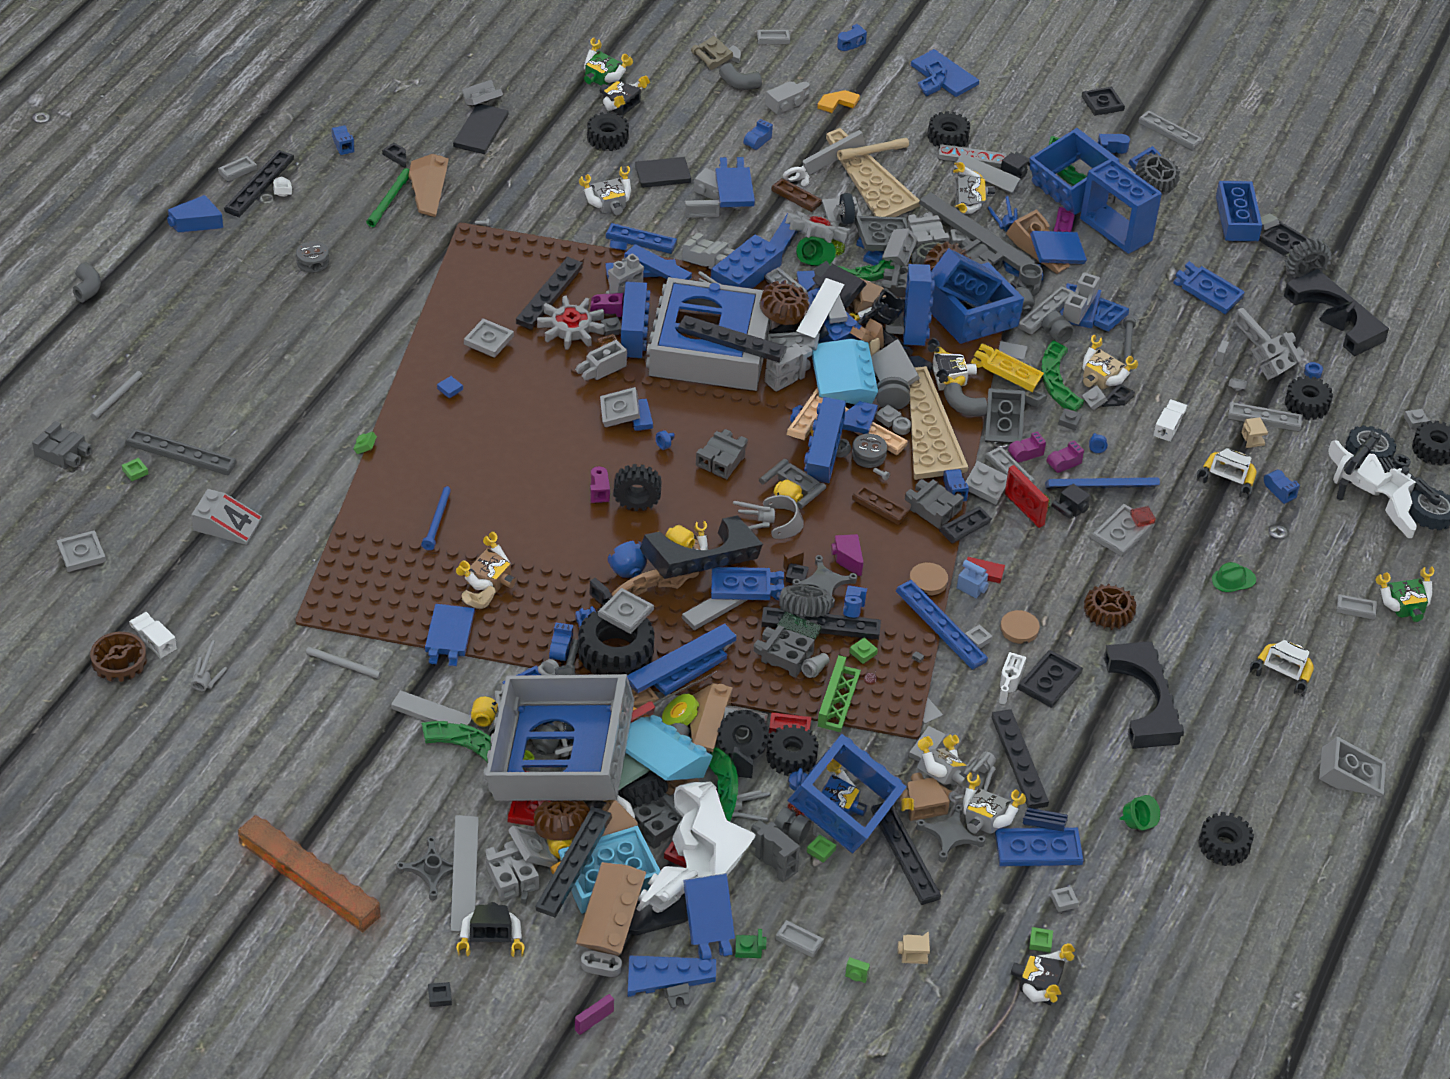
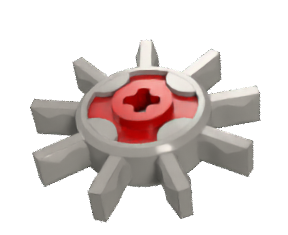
(817, 227)
(571, 322)

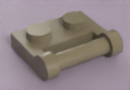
(715, 49)

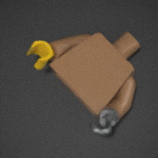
(926, 798)

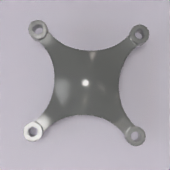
(826, 578)
(950, 833)
(430, 868)

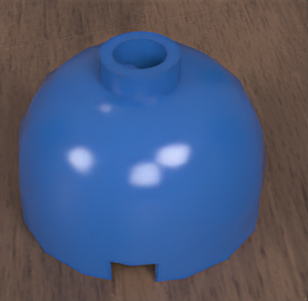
(628, 560)

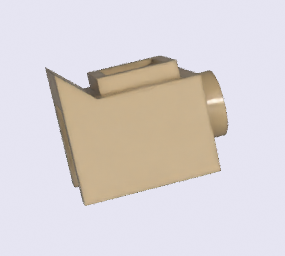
(1252, 431)
(914, 948)

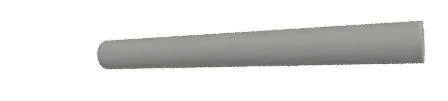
(116, 395)
(343, 662)

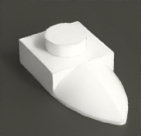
(282, 186)

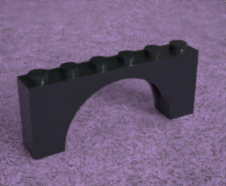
(1318, 288)
(676, 560)
(1142, 663)

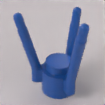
(1007, 219)

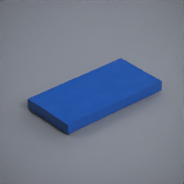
(957, 79)
(1038, 847)

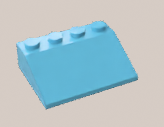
(845, 371)
(666, 750)
(621, 847)

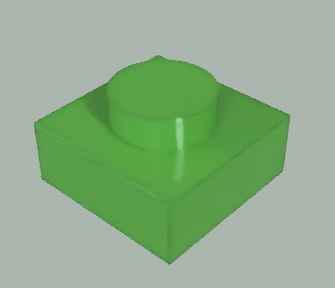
(364, 442)
(135, 469)
(863, 650)
(821, 848)
(1041, 939)
(857, 970)

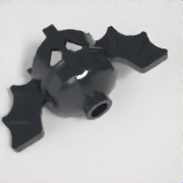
(885, 309)

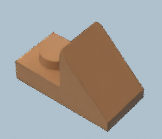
(870, 332)

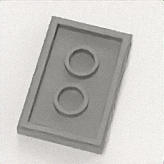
(894, 362)
(1120, 532)

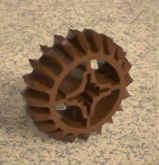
(1109, 610)

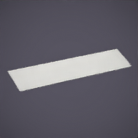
(820, 308)

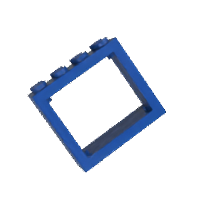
(1060, 155)
(1131, 190)
(982, 320)
(831, 816)

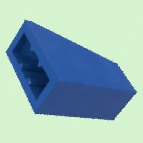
(195, 216)

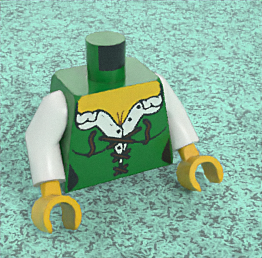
(603, 68)
(1408, 596)

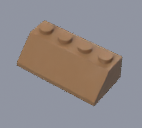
(611, 908)

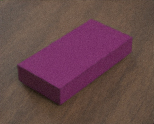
(594, 1014)

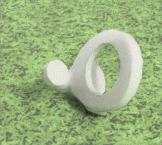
(801, 174)

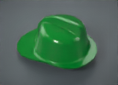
(815, 251)
(1233, 577)
(1141, 813)

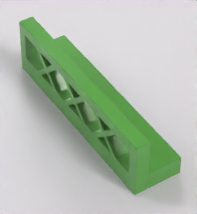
(831, 693)

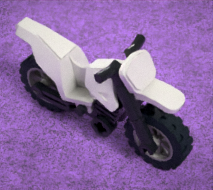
(1370, 466)

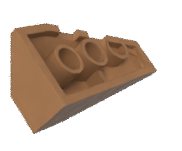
(427, 182)
(1020, 234)
(710, 713)

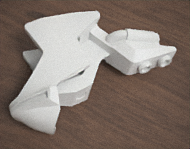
(703, 838)

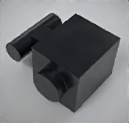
(1015, 164)
(1072, 502)

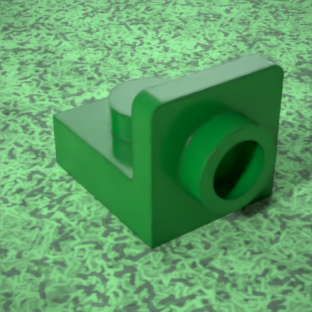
(750, 945)

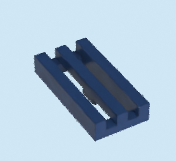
(1045, 819)

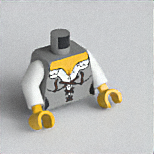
(970, 190)
(609, 194)
(942, 763)
(986, 810)

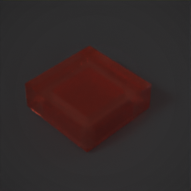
(1142, 516)

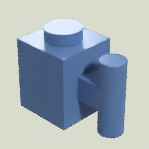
(972, 579)

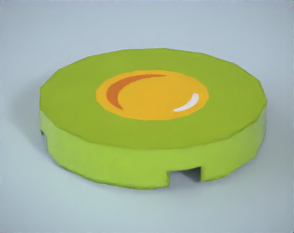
(681, 710)

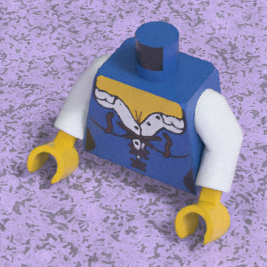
(843, 791)

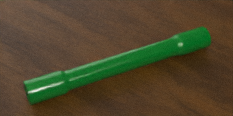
(378, 212)

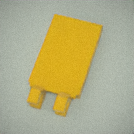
(1007, 367)

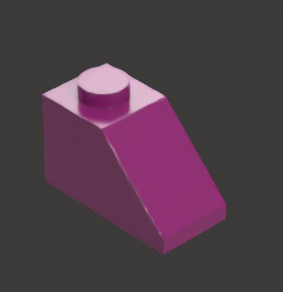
(848, 553)

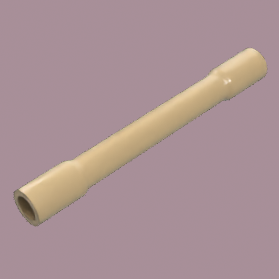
(853, 152)

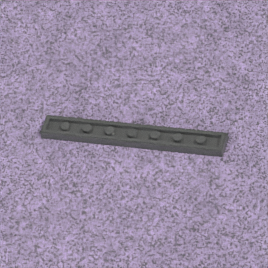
(974, 230)

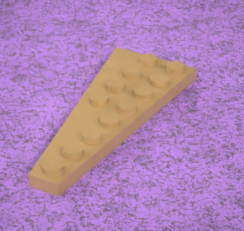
(876, 185)
(933, 438)

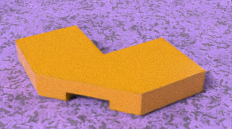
(831, 100)

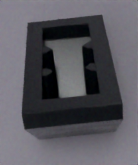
(1339, 316)

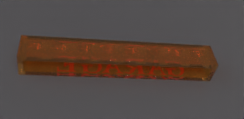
(309, 873)

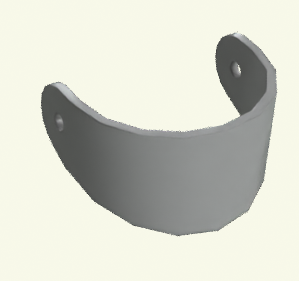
(794, 525)

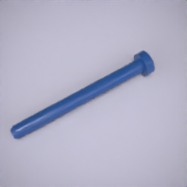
(428, 542)

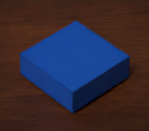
(450, 387)

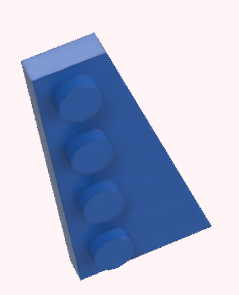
(654, 973)

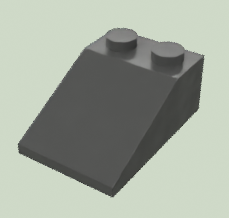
(1005, 415)

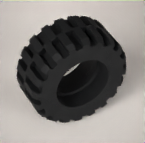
(614, 660)

